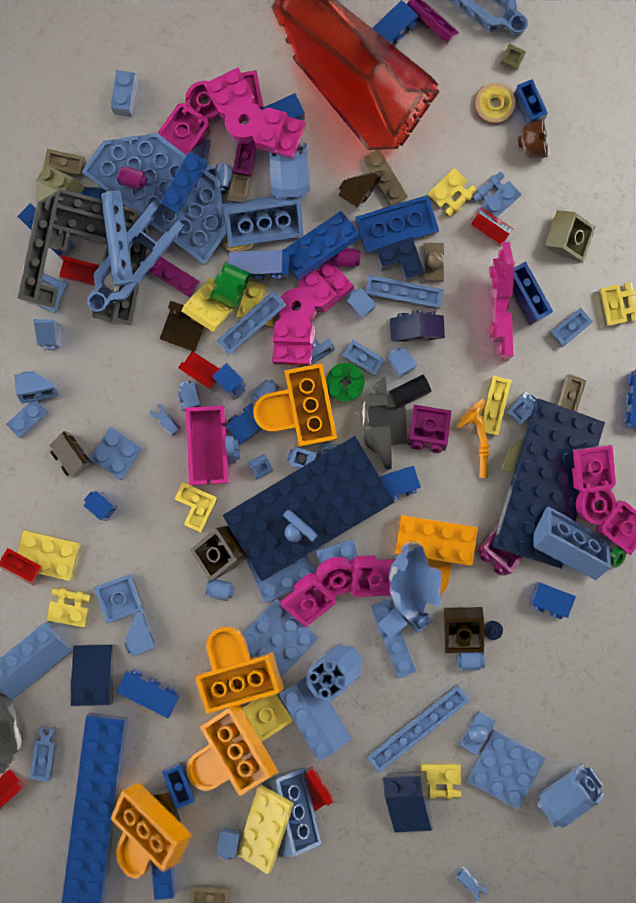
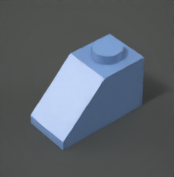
(47, 333)
(401, 362)
(33, 387)
(139, 636)

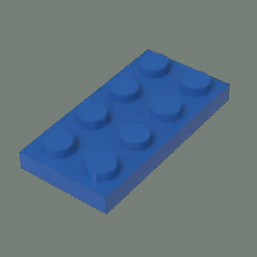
(396, 223)
(321, 244)

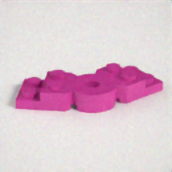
(190, 121)
(268, 128)
(501, 290)
(294, 331)
(594, 480)
(335, 576)

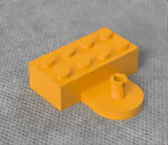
(301, 407)
(441, 542)
(234, 674)
(231, 754)
(148, 833)

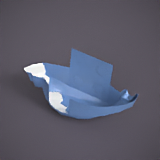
(414, 578)

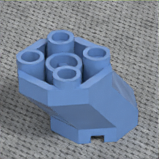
(289, 175)
(334, 672)
(571, 796)

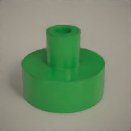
(617, 556)

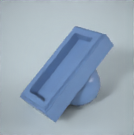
(321, 350)
(297, 528)
(477, 733)

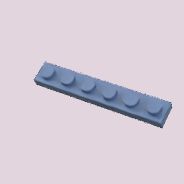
(418, 728)

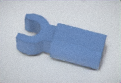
(166, 421)
(470, 883)

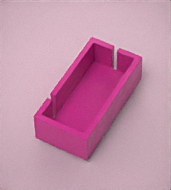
(207, 445)

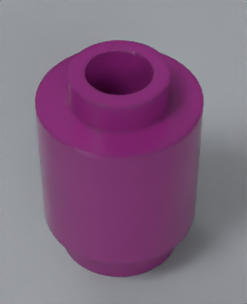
(132, 178)
(347, 258)

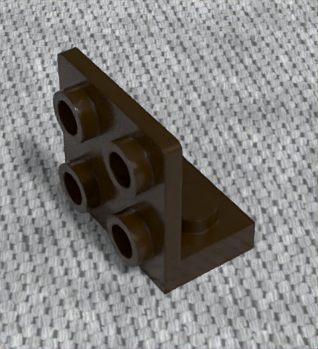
(181, 328)

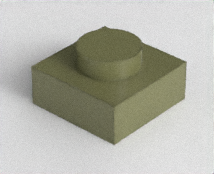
(513, 57)

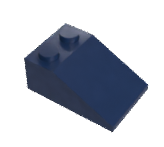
(92, 675)
(408, 801)

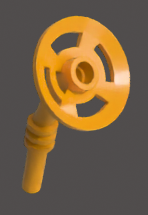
(473, 416)

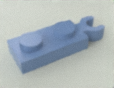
(42, 756)

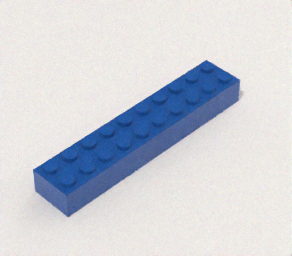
(93, 809)

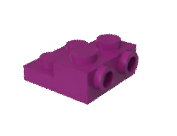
(429, 428)
(503, 561)

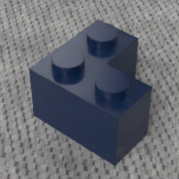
(401, 254)
(417, 326)

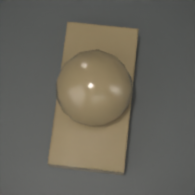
(239, 188)
(434, 262)

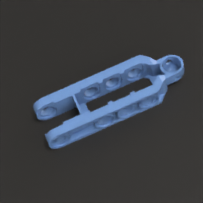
(511, 20)
(102, 295)

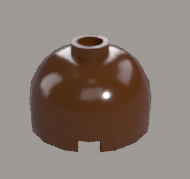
(534, 139)

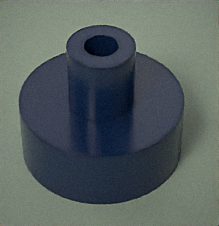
(488, 630)

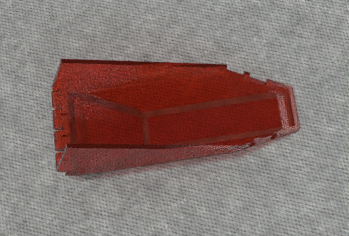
(357, 71)

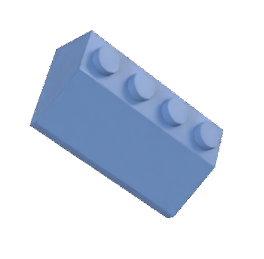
(262, 220)
(572, 544)
(31, 659)
(315, 719)
(302, 828)

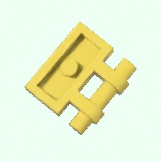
(447, 188)
(614, 306)
(68, 613)
(442, 774)

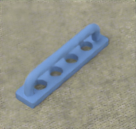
(119, 275)

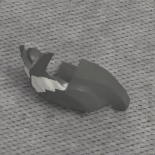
(382, 424)
(10, 732)

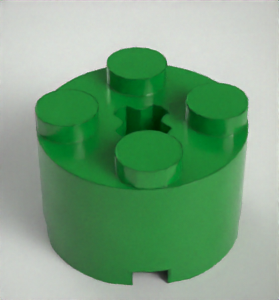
(230, 285)
(353, 376)

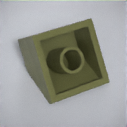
(52, 180)
(570, 235)

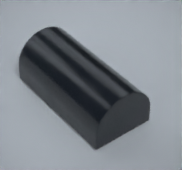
(410, 391)

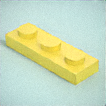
(495, 404)

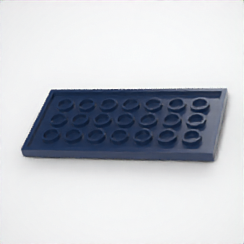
(544, 476)
(325, 494)

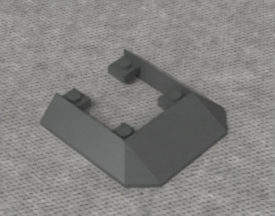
(81, 216)

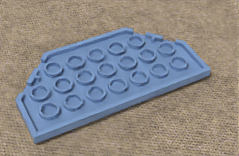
(160, 162)

